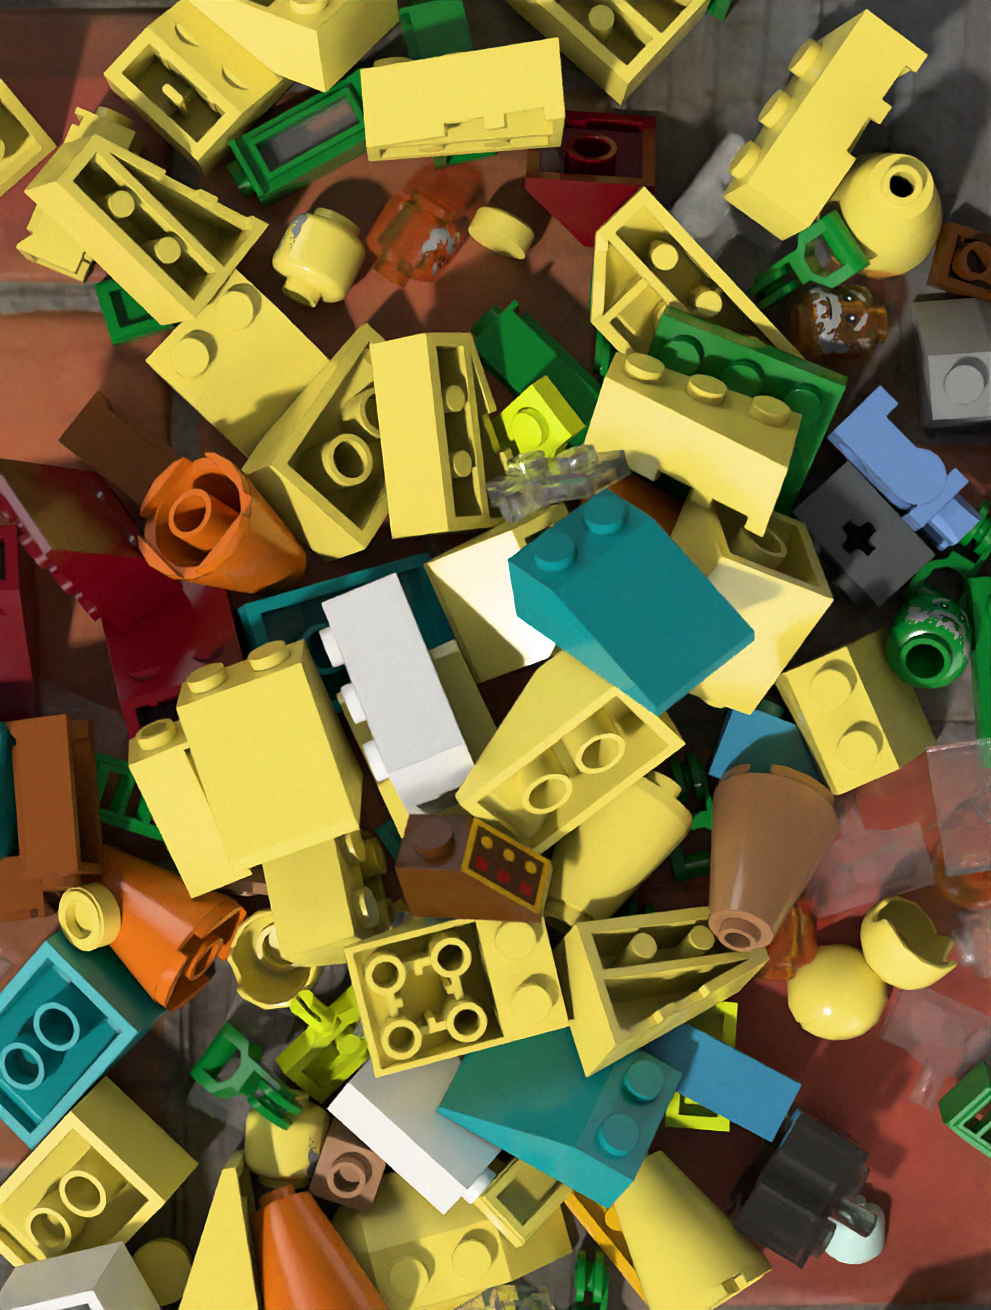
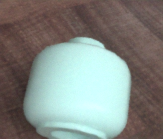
(851, 1247)

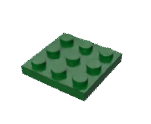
(752, 369)

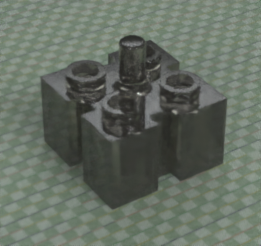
(798, 1184)

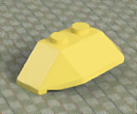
(652, 262)
(430, 1257)

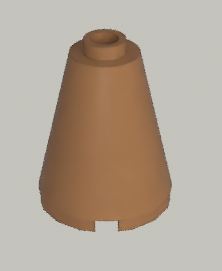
(764, 850)

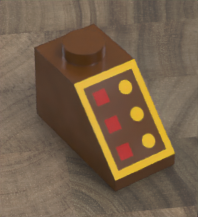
(470, 871)

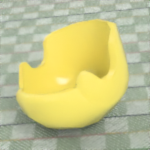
(904, 944)
(261, 971)
(837, 994)

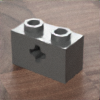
(891, 544)

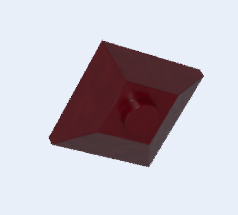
(594, 170)

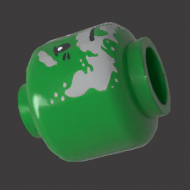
(929, 641)

